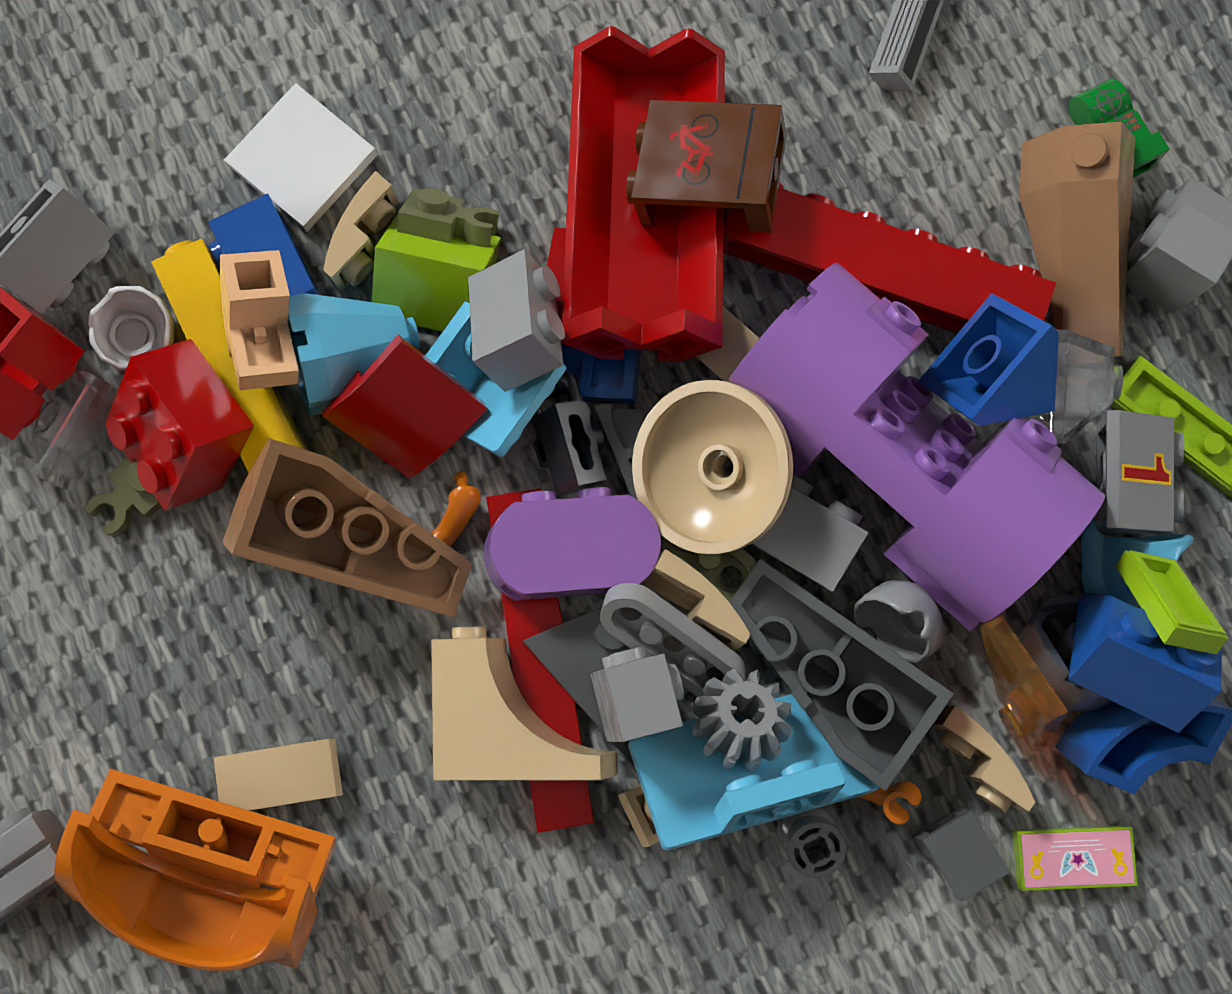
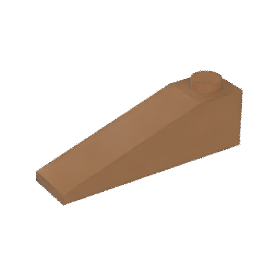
(1079, 223)
(328, 525)

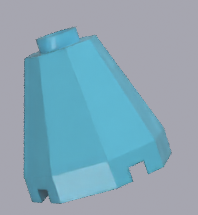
(337, 339)

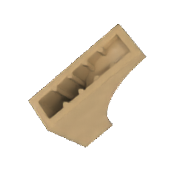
(487, 726)

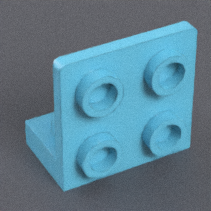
(506, 411)

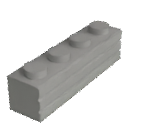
(904, 43)

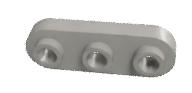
(645, 619)

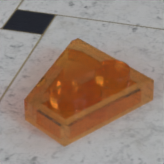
(1028, 700)

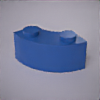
(1129, 748)

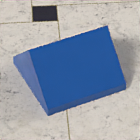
(998, 365)

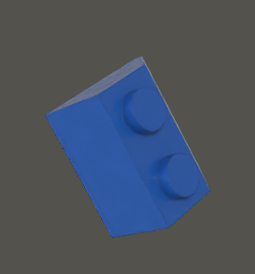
(1129, 664)

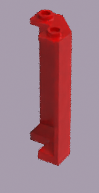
(623, 279)

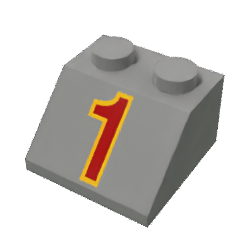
(1137, 473)

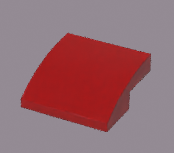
(405, 408)

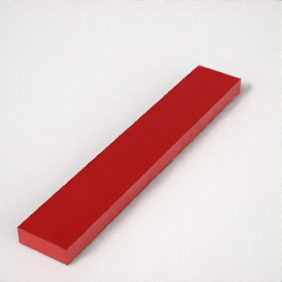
(555, 802)

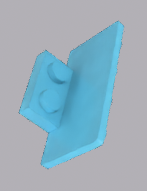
(700, 800)

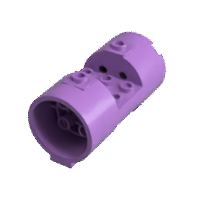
(977, 513)

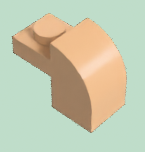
(257, 319)

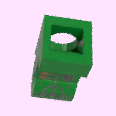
(1112, 103)

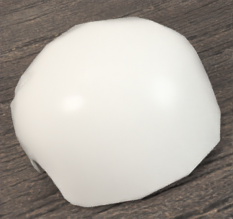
(122, 324)

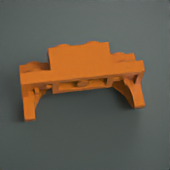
(205, 877)

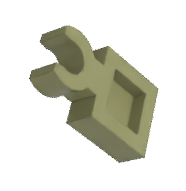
(441, 217)
(123, 499)

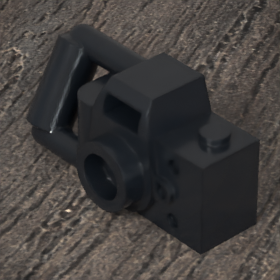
(569, 440)

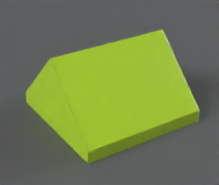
(427, 275)

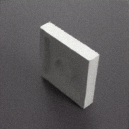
(301, 157)

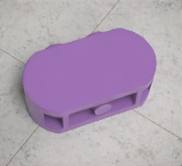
(571, 544)

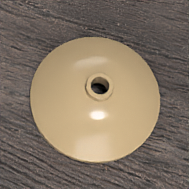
(682, 472)

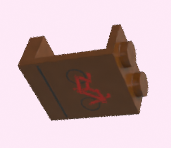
(709, 159)

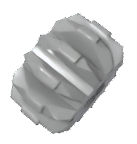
(754, 737)

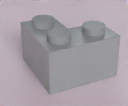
(1182, 247)

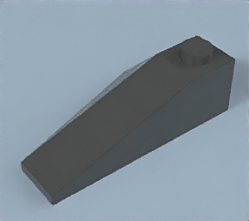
(850, 684)

